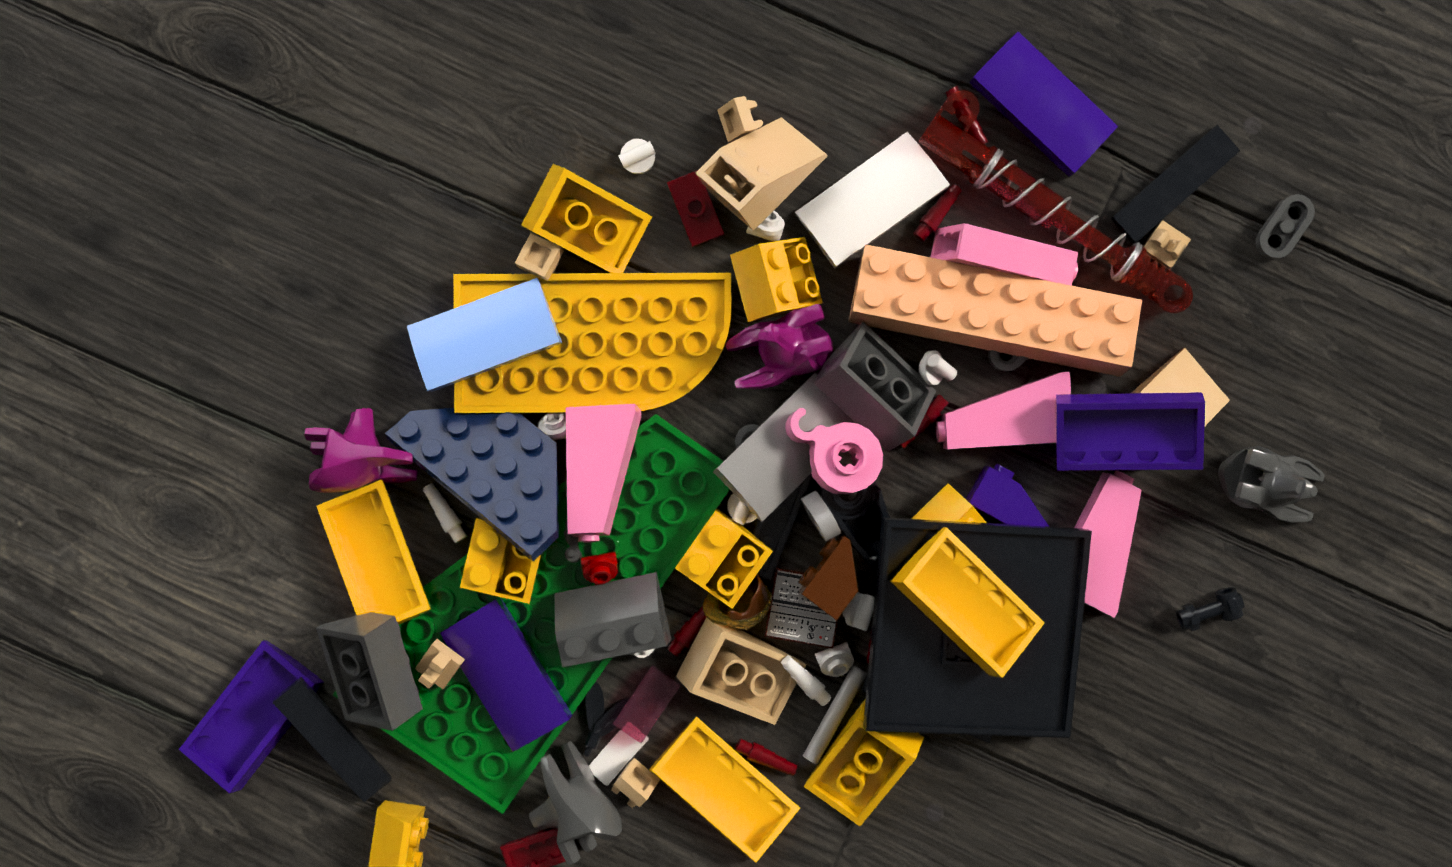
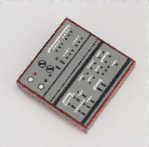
(796, 617)

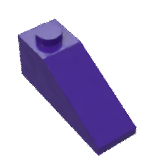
(1003, 498)

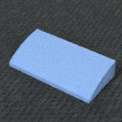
(483, 335)

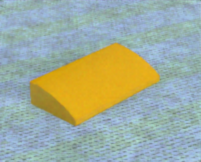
(373, 553)
(968, 602)
(724, 789)

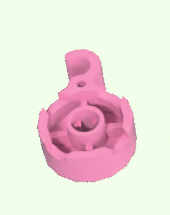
(824, 449)

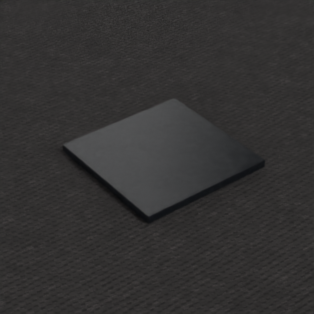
(931, 685)

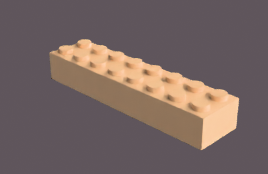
(995, 311)

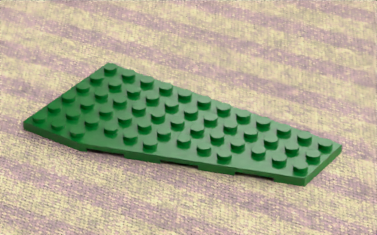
(658, 516)

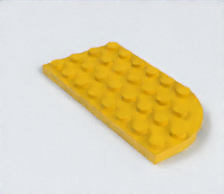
(621, 338)

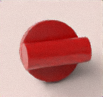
(600, 567)

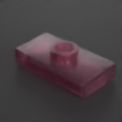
(646, 704)

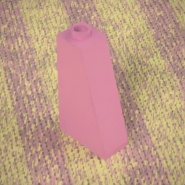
(1004, 253)
(1008, 418)
(597, 462)
(1112, 519)

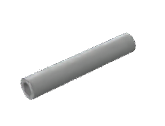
(834, 714)

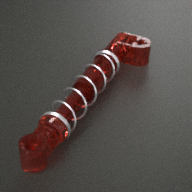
(1047, 207)

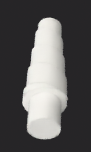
(446, 515)
(810, 685)

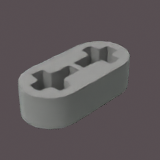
(820, 516)

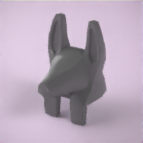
(1269, 482)
(575, 806)

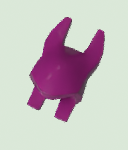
(786, 346)
(355, 457)

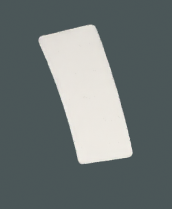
(615, 757)

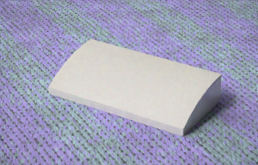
(872, 199)

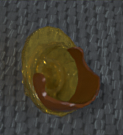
(746, 613)

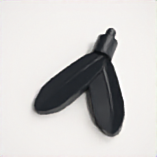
(598, 721)

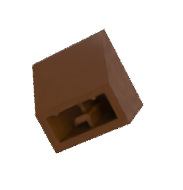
(834, 579)

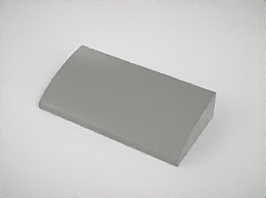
(768, 461)

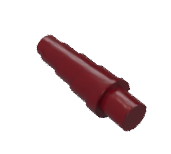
(962, 107)
(935, 215)
(930, 417)
(687, 632)
(765, 757)

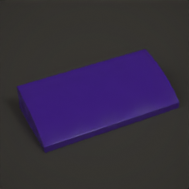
(1043, 104)
(1130, 431)
(507, 674)
(243, 720)

